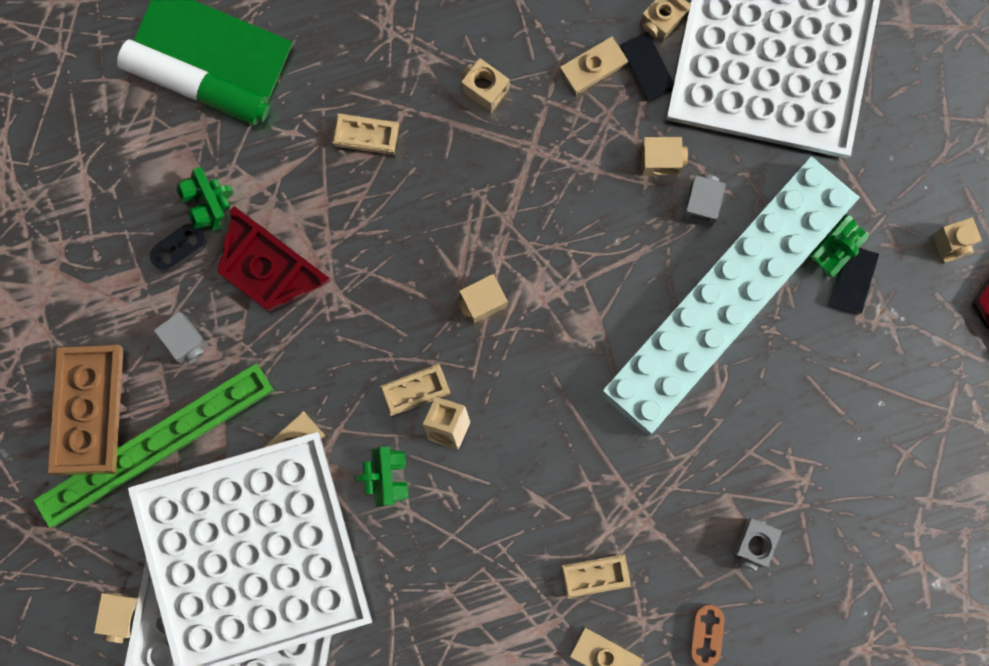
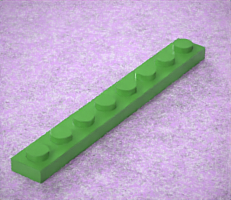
(156, 444)

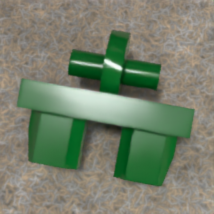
(210, 196)
(839, 245)
(378, 476)

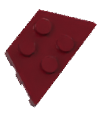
(265, 265)

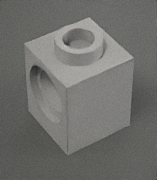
(704, 199)
(181, 339)
(769, 538)

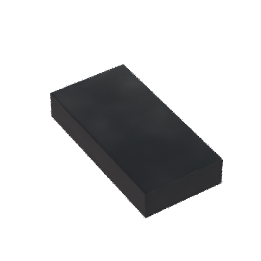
(647, 66)
(854, 282)

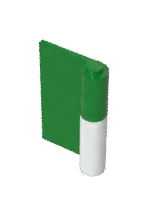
(207, 57)

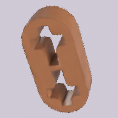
(714, 637)

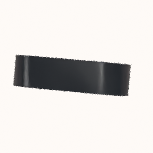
(174, 242)

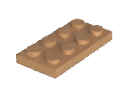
(85, 410)

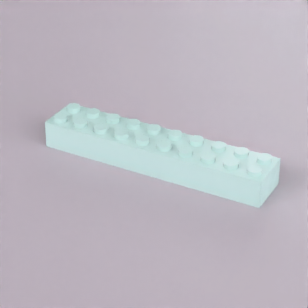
(729, 296)

